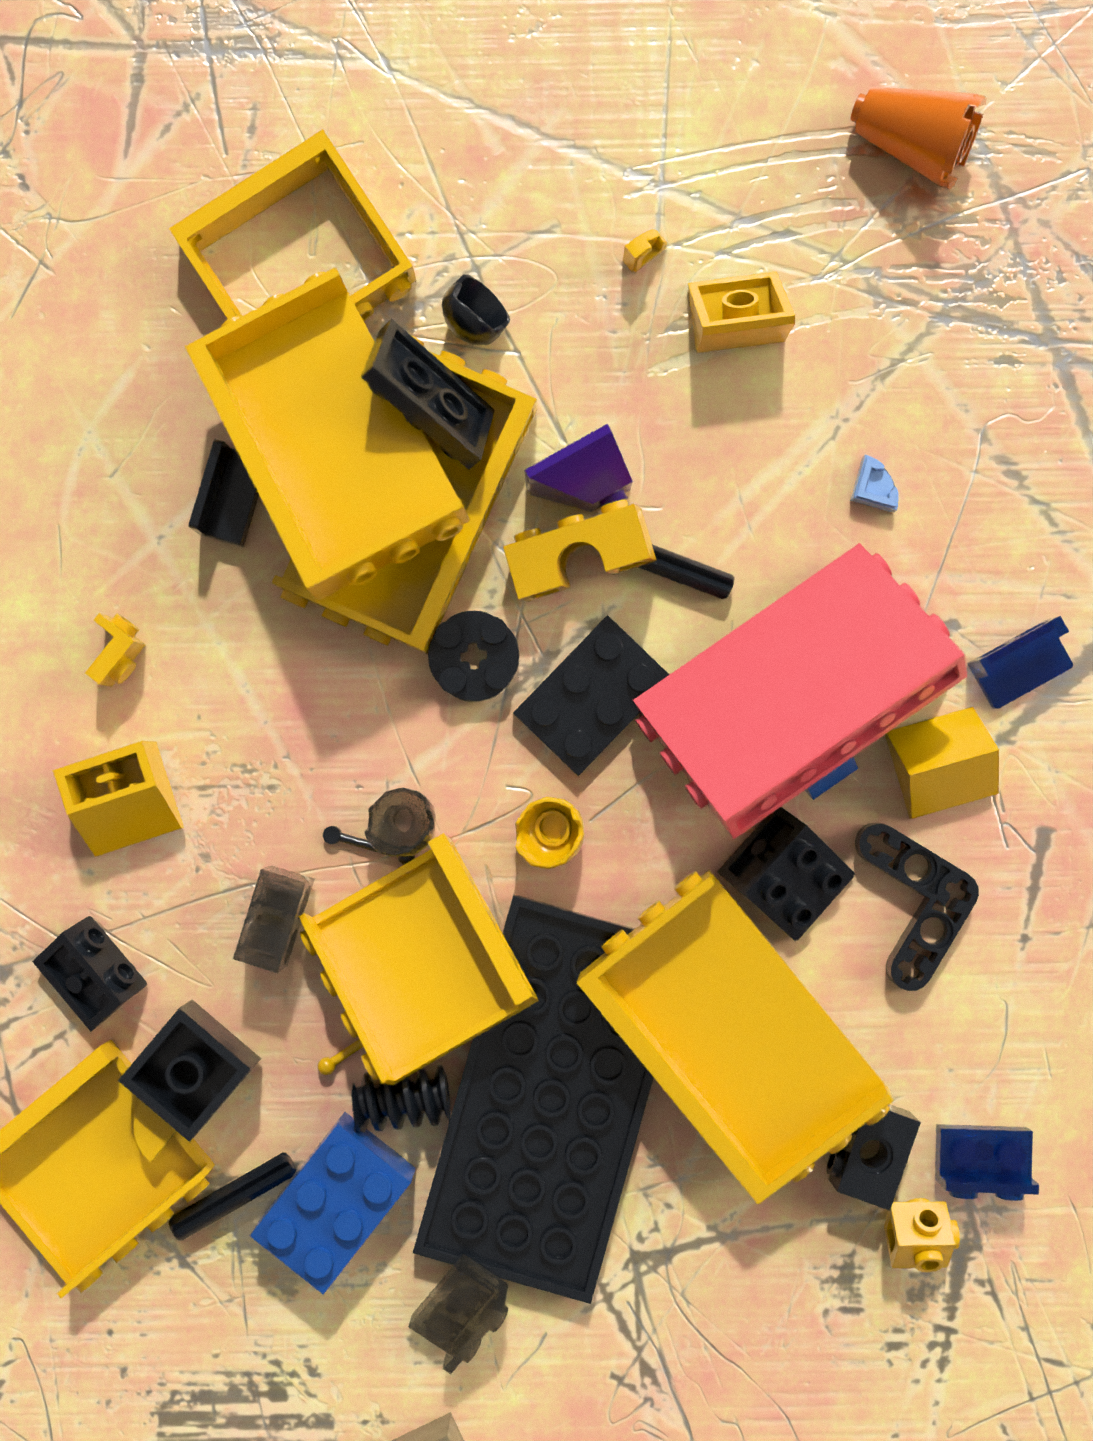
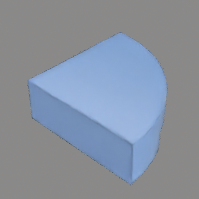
(875, 486)

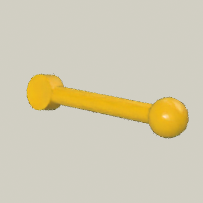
(327, 1065)

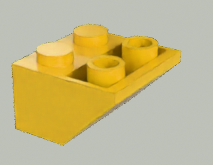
(119, 797)

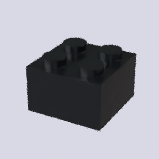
(189, 1069)

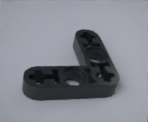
(933, 889)

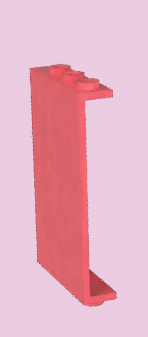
(799, 689)

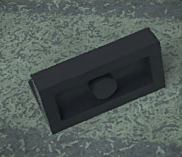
(224, 497)

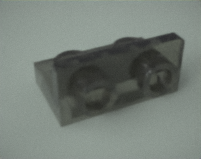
(461, 1311)

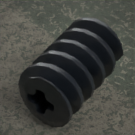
(401, 1099)

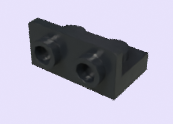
(89, 972)

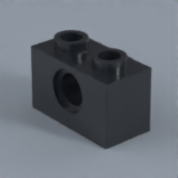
(878, 1177)

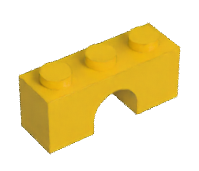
(540, 559)

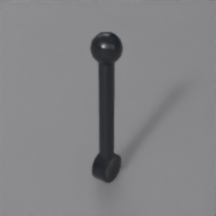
(334, 835)

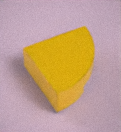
(643, 249)
(150, 1132)

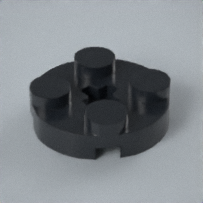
(453, 639)

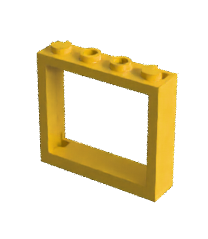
(270, 186)

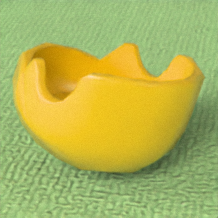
(549, 832)

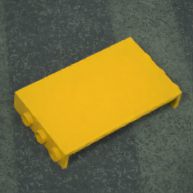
(324, 451)
(413, 596)
(734, 1037)

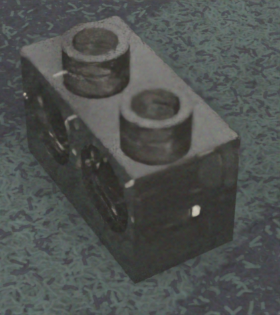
(273, 918)

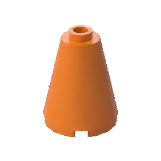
(921, 127)

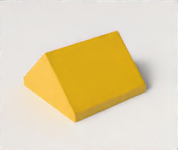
(739, 312)
(944, 762)

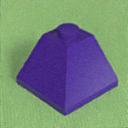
(582, 473)

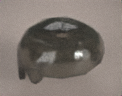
(401, 823)

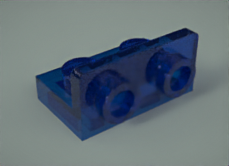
(985, 1161)

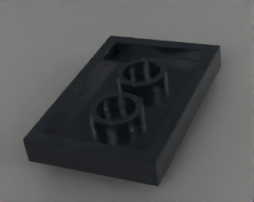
(428, 394)
(590, 695)

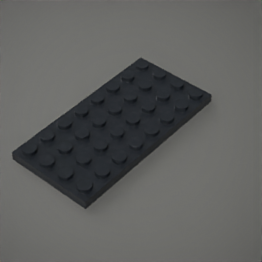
(540, 1121)

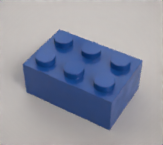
(333, 1203)

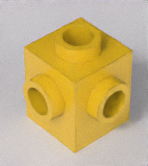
(920, 1235)

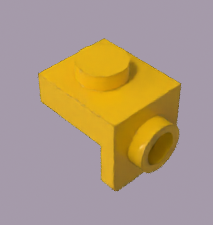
(117, 658)

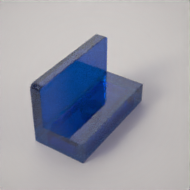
(1022, 663)

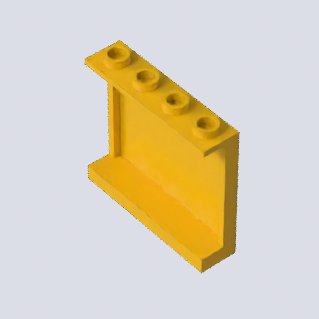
(417, 963)
(79, 1177)

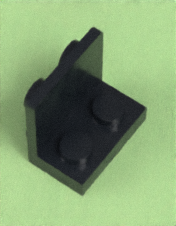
(787, 872)

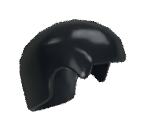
(474, 312)

